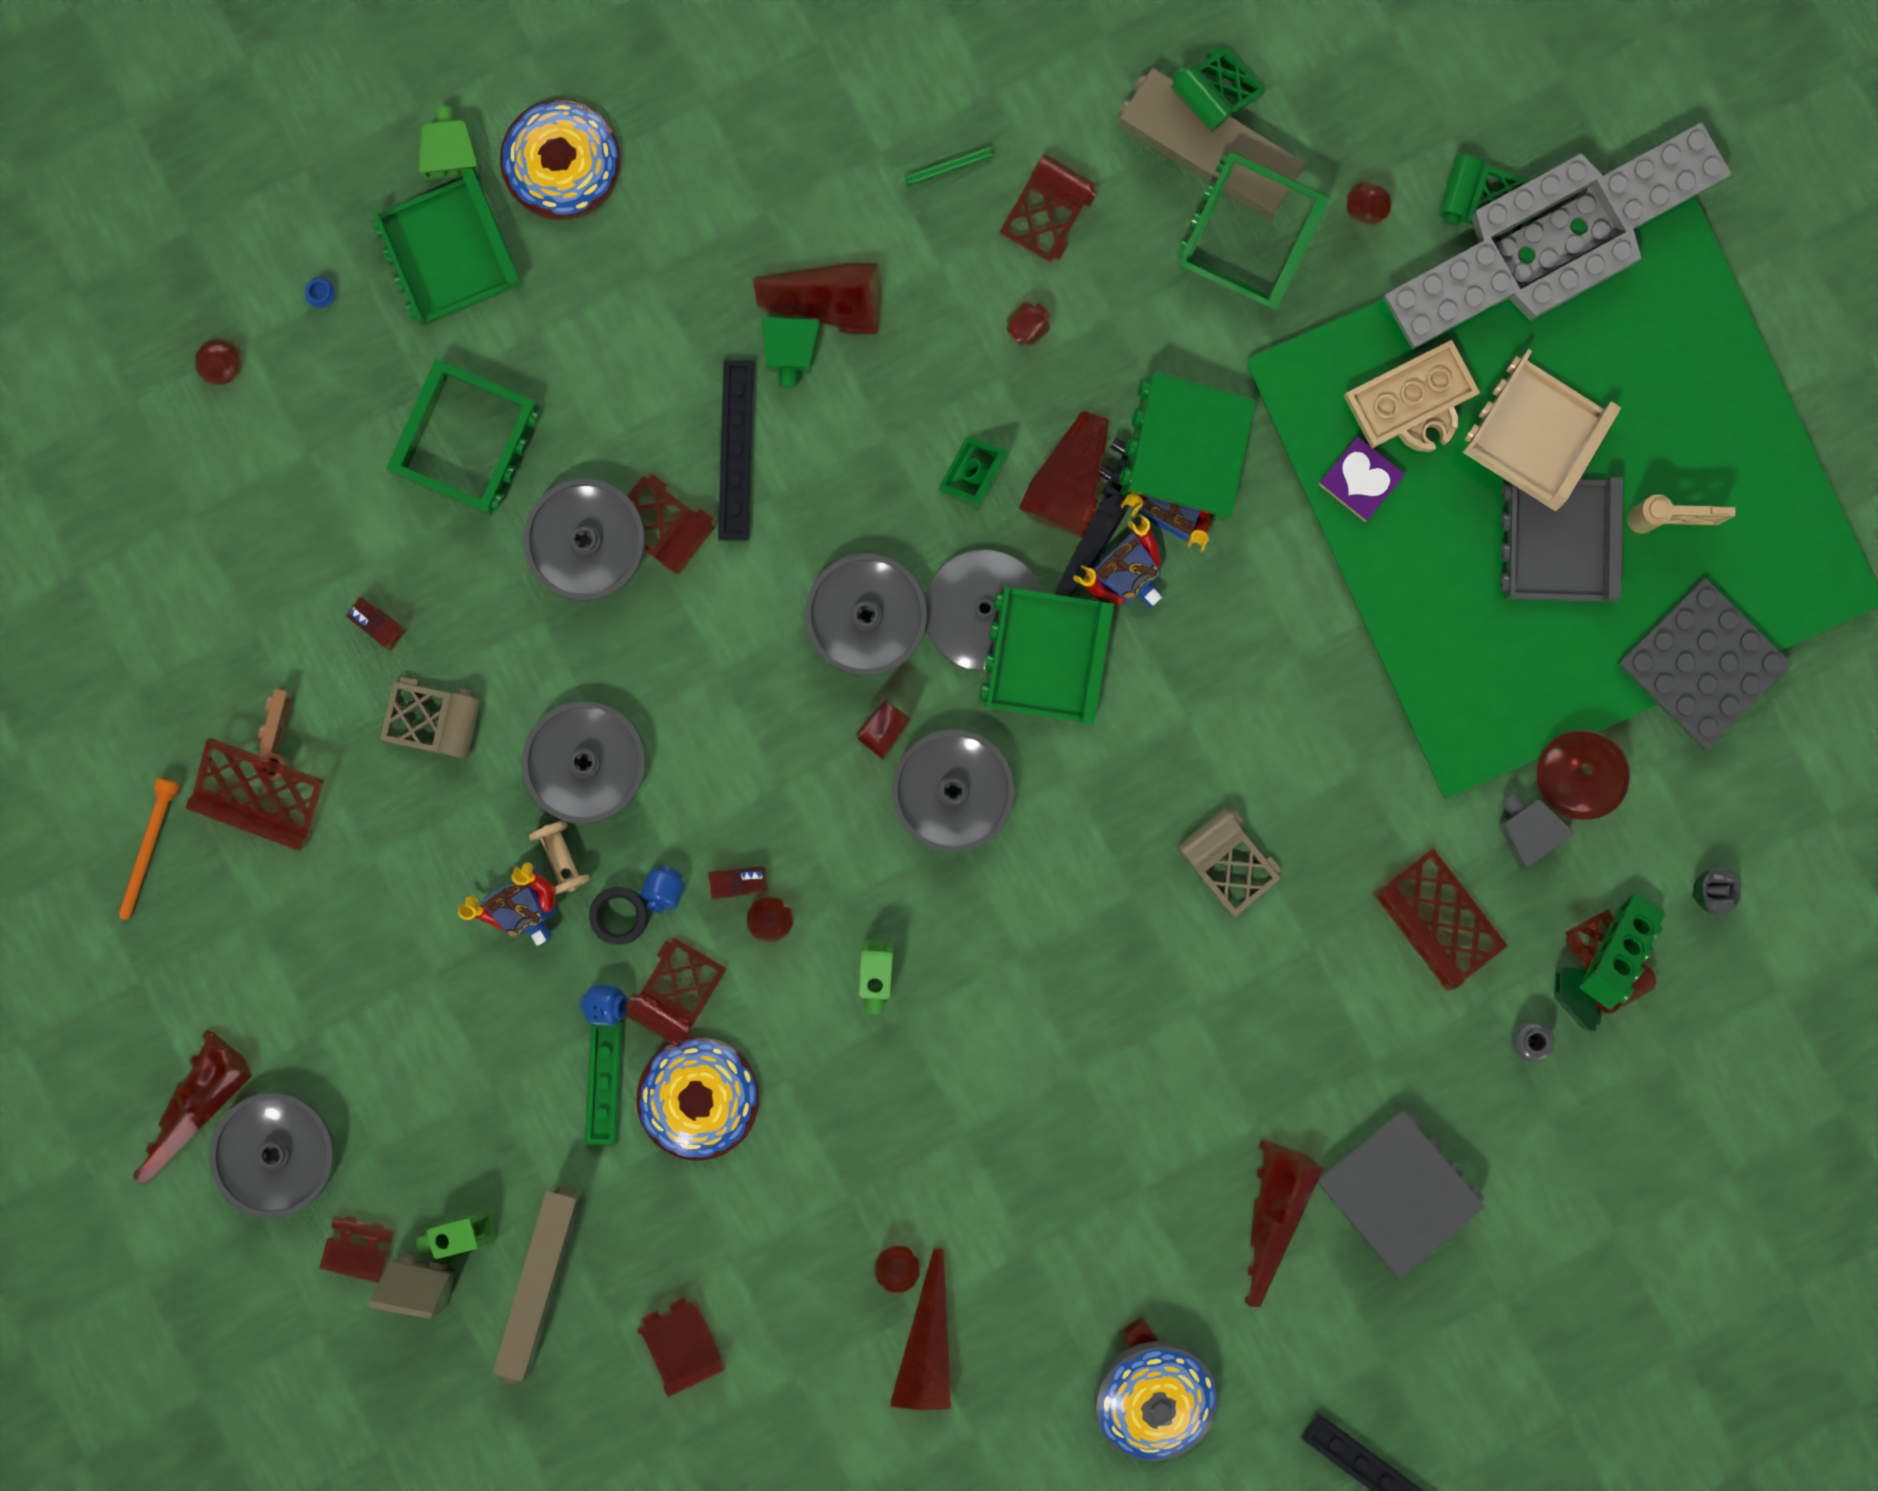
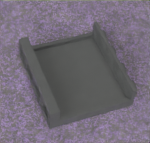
(1567, 551)
(1402, 1193)

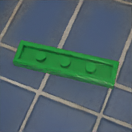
(603, 1084)

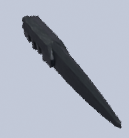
(1101, 527)

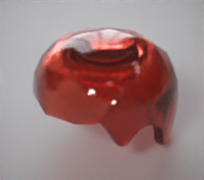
(218, 361)
(769, 920)
(896, 1269)

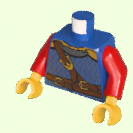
(1173, 518)
(1127, 570)
(517, 906)

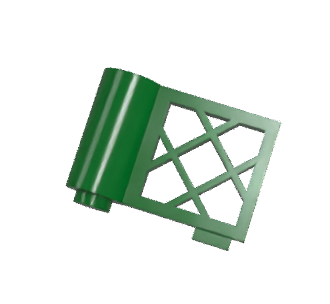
(1207, 97)
(1467, 185)

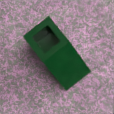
(1575, 1000)

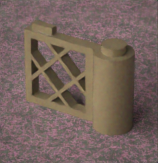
(454, 725)
(1216, 840)

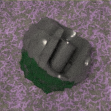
(1717, 890)

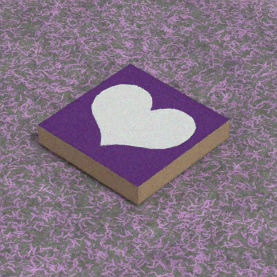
(1361, 479)

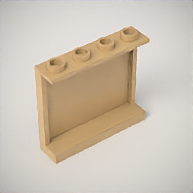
(1538, 433)

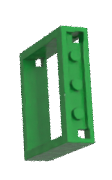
(1201, 220)
(420, 417)

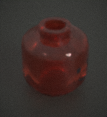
(1368, 203)
(1028, 323)

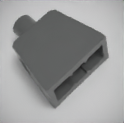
(1531, 829)

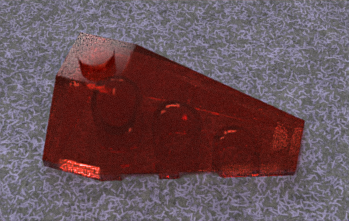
(833, 294)
(1067, 481)

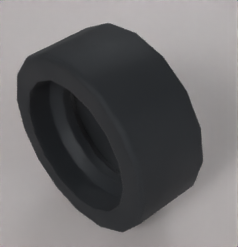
(596, 909)

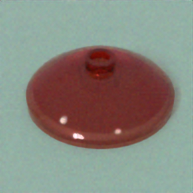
(1573, 790)

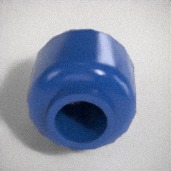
(663, 889)
(604, 1005)

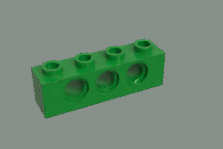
(1623, 951)

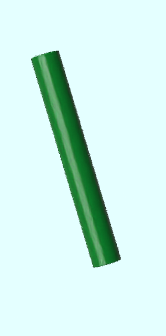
(948, 166)

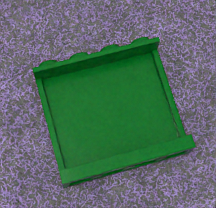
(446, 250)
(1187, 445)
(1046, 655)

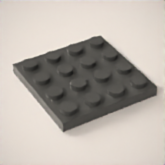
(1704, 664)

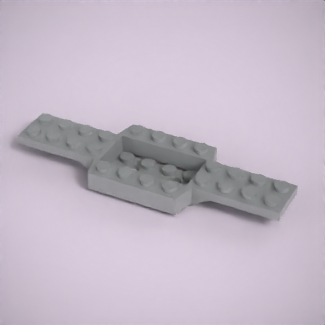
(1611, 210)

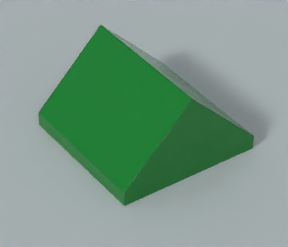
(973, 472)

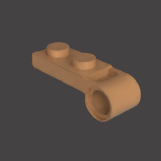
(272, 732)

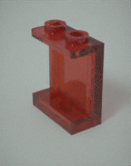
(681, 1345)

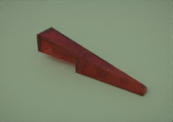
(211, 1082)
(1284, 1193)
(924, 1370)

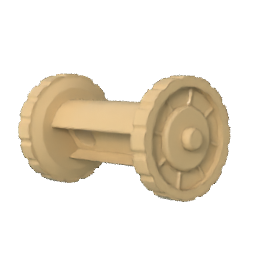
(559, 856)

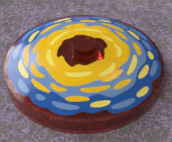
(560, 159)
(698, 1098)

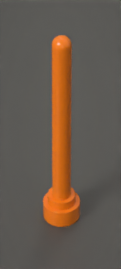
(164, 792)

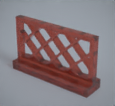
(250, 818)
(1419, 934)

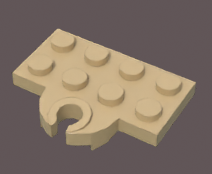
(1414, 399)

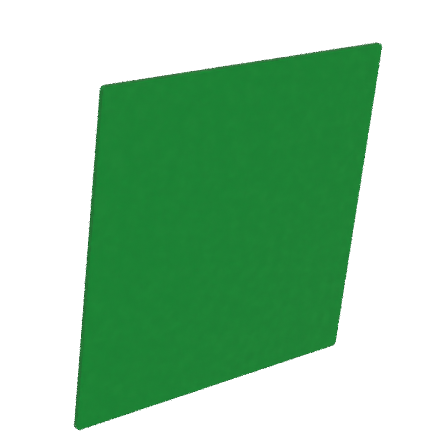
(1696, 423)

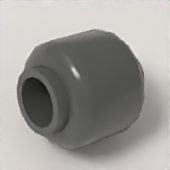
(1542, 1045)

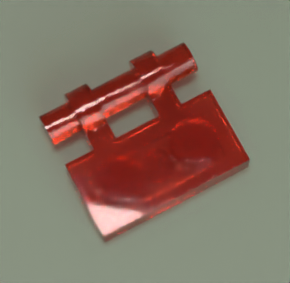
(352, 1258)

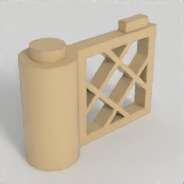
(1659, 511)

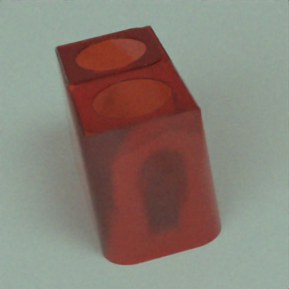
(883, 729)

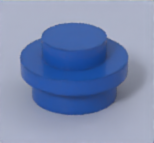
(320, 292)

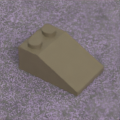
(414, 1287)

